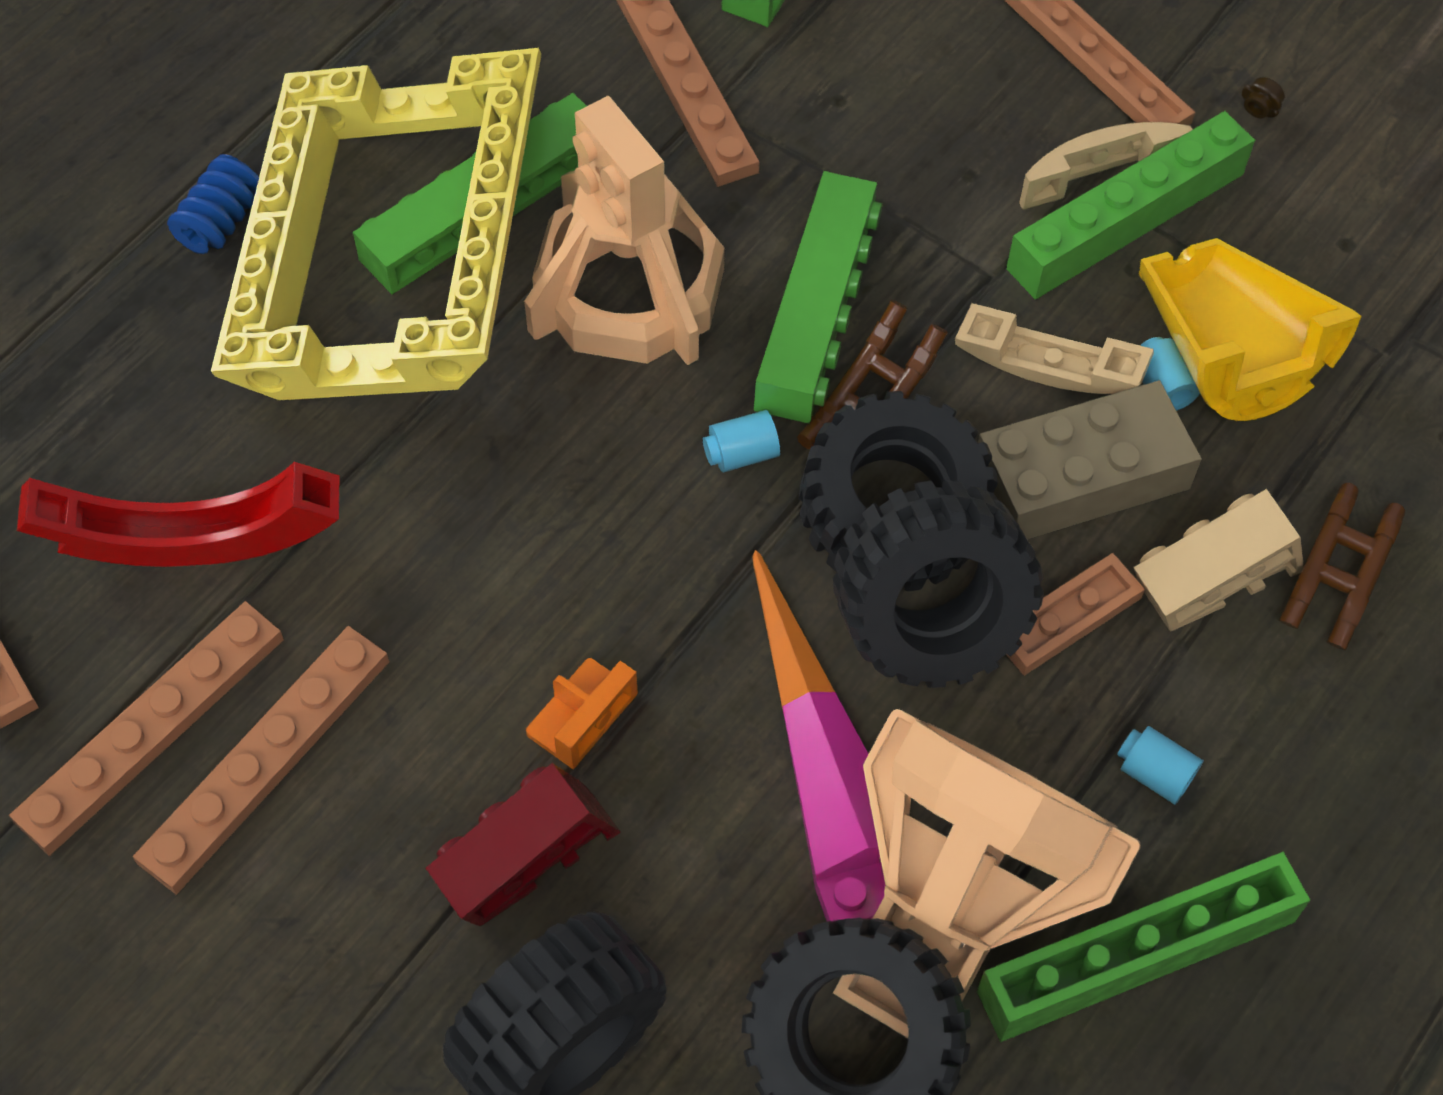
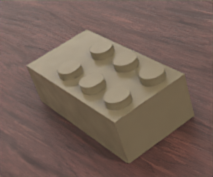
(1092, 459)

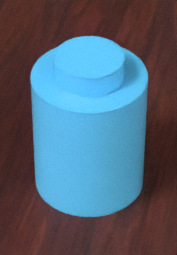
(1172, 371)
(742, 441)
(1159, 763)

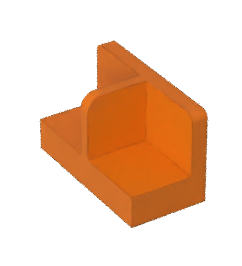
(582, 709)

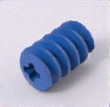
(214, 205)

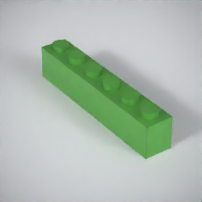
(1129, 205)
(428, 224)
(816, 298)
(1141, 946)

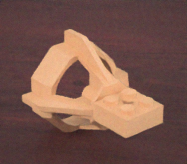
(622, 206)
(954, 883)

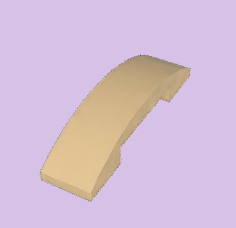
(1093, 154)
(1051, 359)

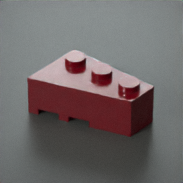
(519, 843)

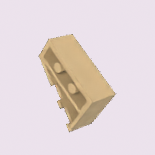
(1220, 559)

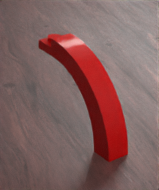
(183, 533)

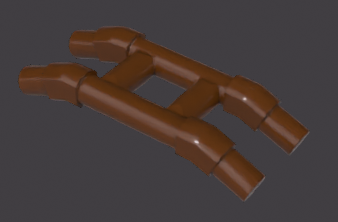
(871, 360)
(1357, 587)

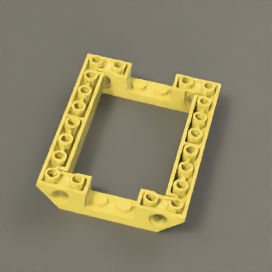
(314, 110)

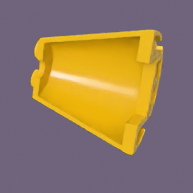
(1246, 327)

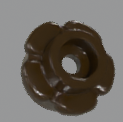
(1263, 98)

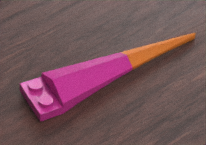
(826, 767)

